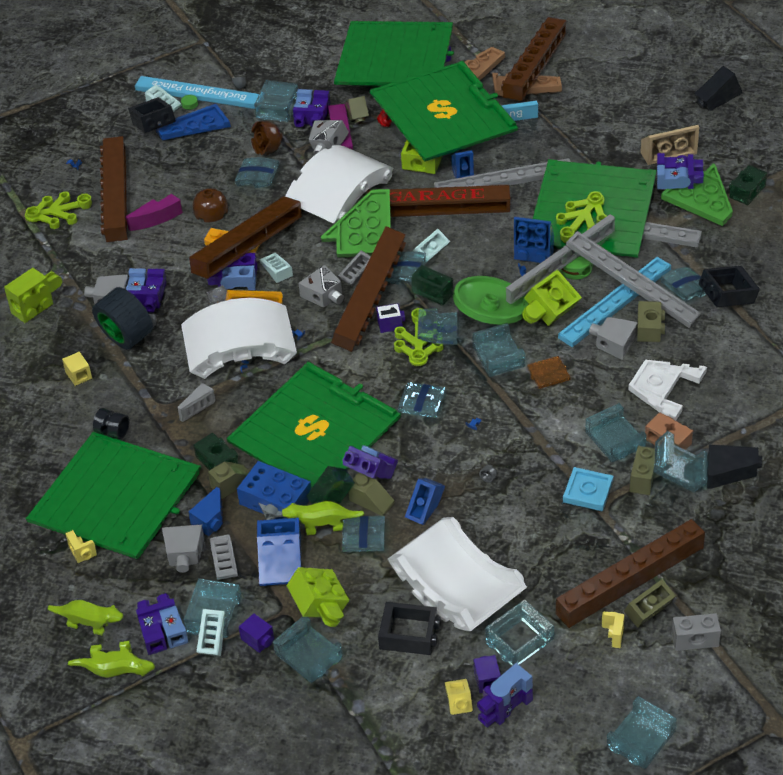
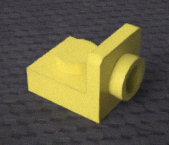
(79, 549)
(615, 623)
(459, 696)

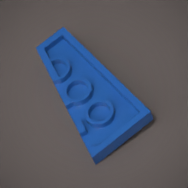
(199, 121)

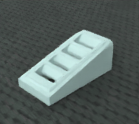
(157, 91)
(277, 267)
(201, 649)

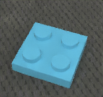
(588, 489)

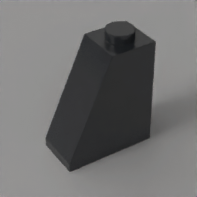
(718, 89)
(731, 464)

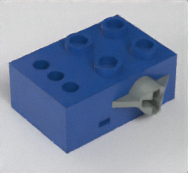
(272, 490)

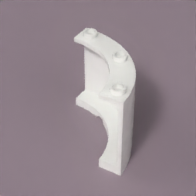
(336, 180)
(237, 332)
(455, 575)

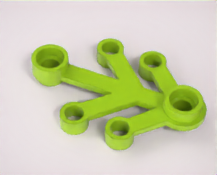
(594, 201)
(38, 213)
(417, 356)

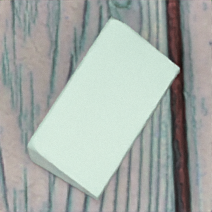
(432, 244)

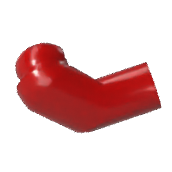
(383, 119)

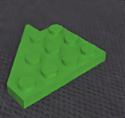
(705, 198)
(361, 225)

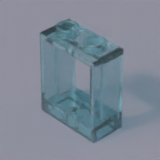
(533, 619)

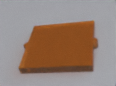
(548, 372)

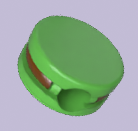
(577, 269)

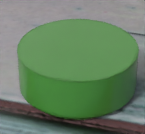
(189, 102)

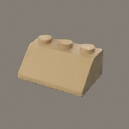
(671, 143)

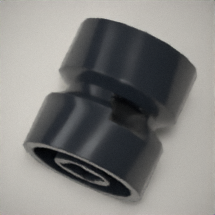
(111, 423)

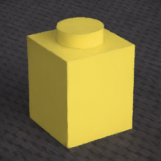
(77, 368)

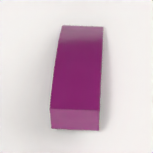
(154, 213)

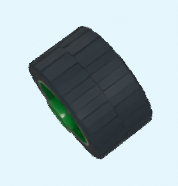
(122, 318)

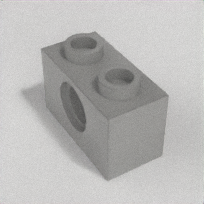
(695, 632)

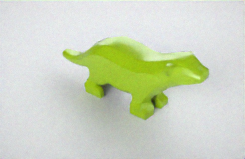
(320, 515)
(88, 614)
(114, 662)

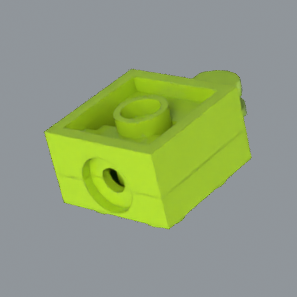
(413, 161)
(31, 293)
(550, 299)
(318, 594)

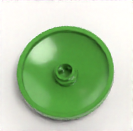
(485, 300)

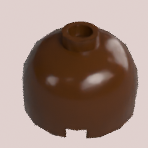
(266, 137)
(210, 205)

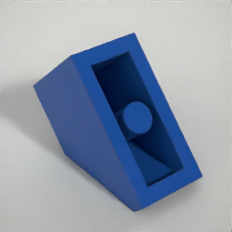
(463, 164)
(424, 500)
(208, 512)

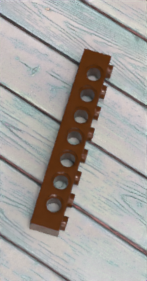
(534, 59)

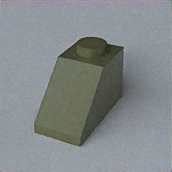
(356, 109)
(227, 477)
(370, 495)

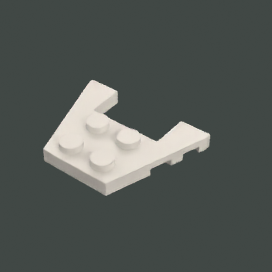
(656, 381)

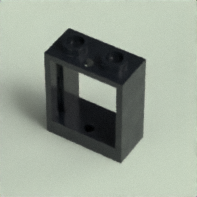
(149, 113)
(745, 292)
(407, 643)

